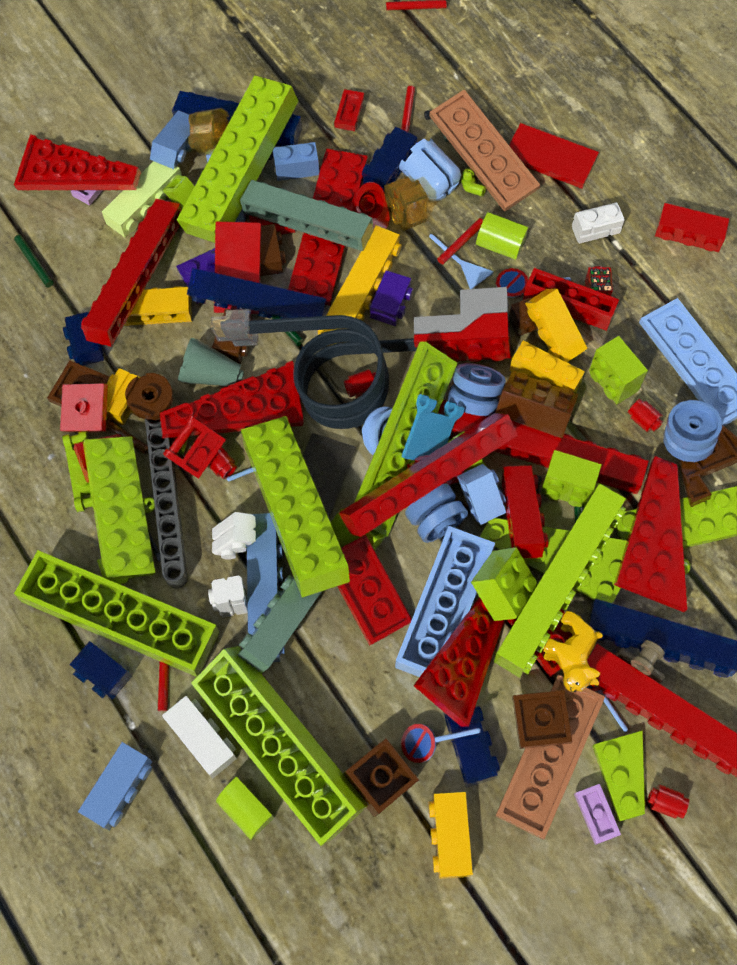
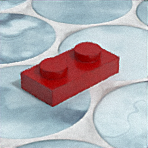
(349, 110)

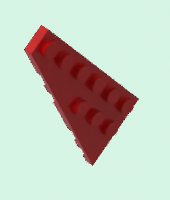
(240, 405)

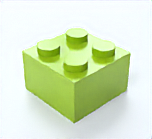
(617, 370)
(570, 479)
(504, 584)

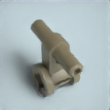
(646, 659)

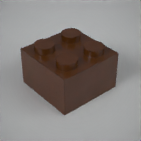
(381, 777)

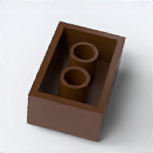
(537, 403)

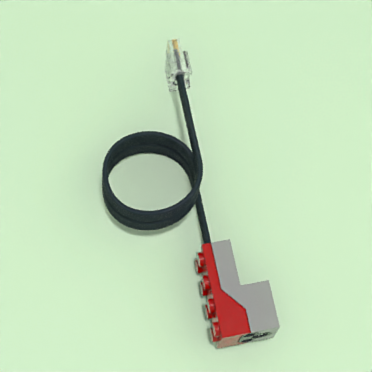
(473, 336)

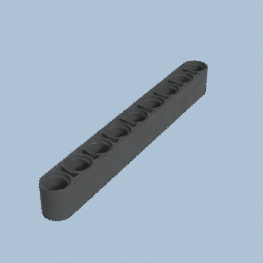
(164, 496)

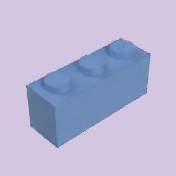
(172, 142)
(116, 787)

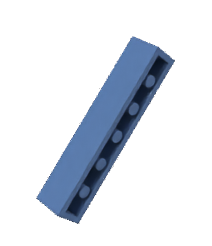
(263, 570)

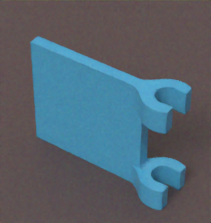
(430, 429)

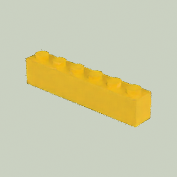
(366, 275)

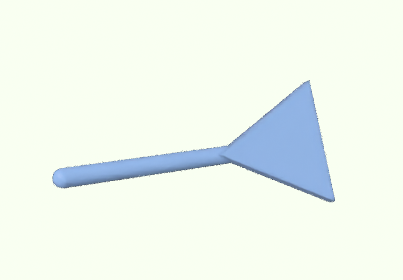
(473, 273)

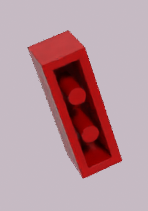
(692, 227)

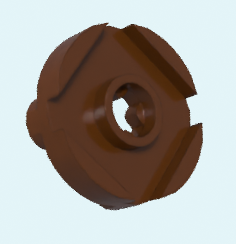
(144, 385)

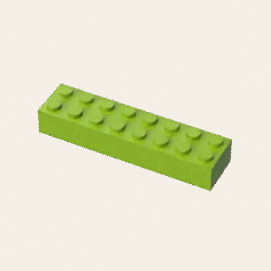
(238, 157)
(295, 507)
(557, 584)
(117, 613)
(279, 745)

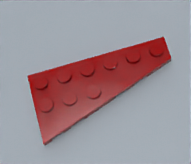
(69, 168)
(654, 548)
(460, 666)

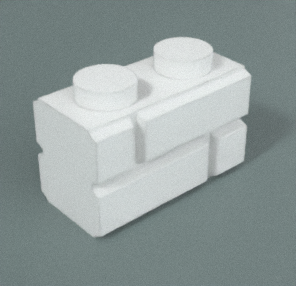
(597, 222)
(233, 535)
(228, 596)

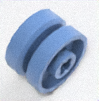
(476, 389)
(692, 430)
(436, 512)

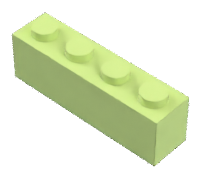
(132, 205)

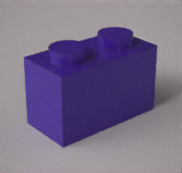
(391, 298)

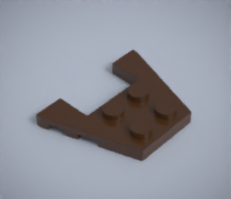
(722, 456)

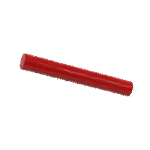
(412, 5)
(408, 108)
(452, 249)
(163, 687)

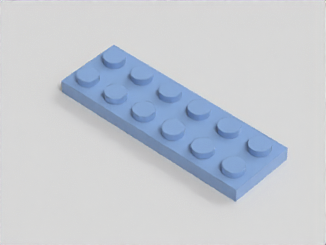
(694, 357)

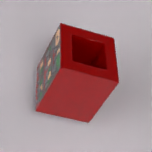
(599, 279)

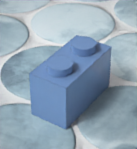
(296, 161)

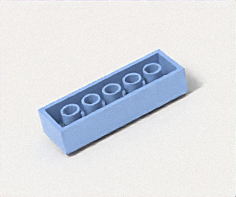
(444, 599)

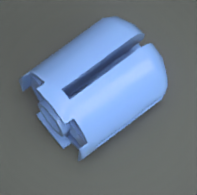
(432, 169)

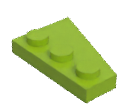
(623, 773)

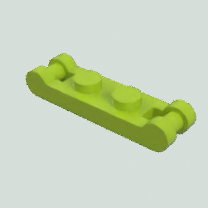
(79, 484)

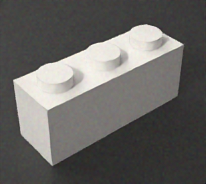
(200, 736)

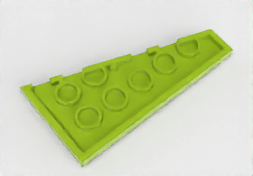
(600, 578)

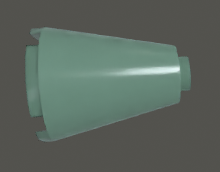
(208, 366)

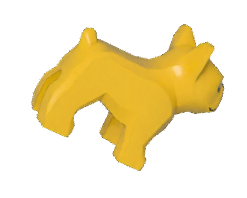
(574, 653)

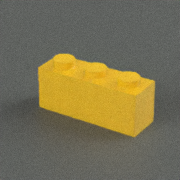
(161, 307)
(556, 325)
(546, 367)
(451, 835)

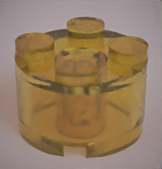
(207, 129)

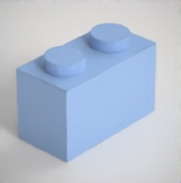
(482, 493)

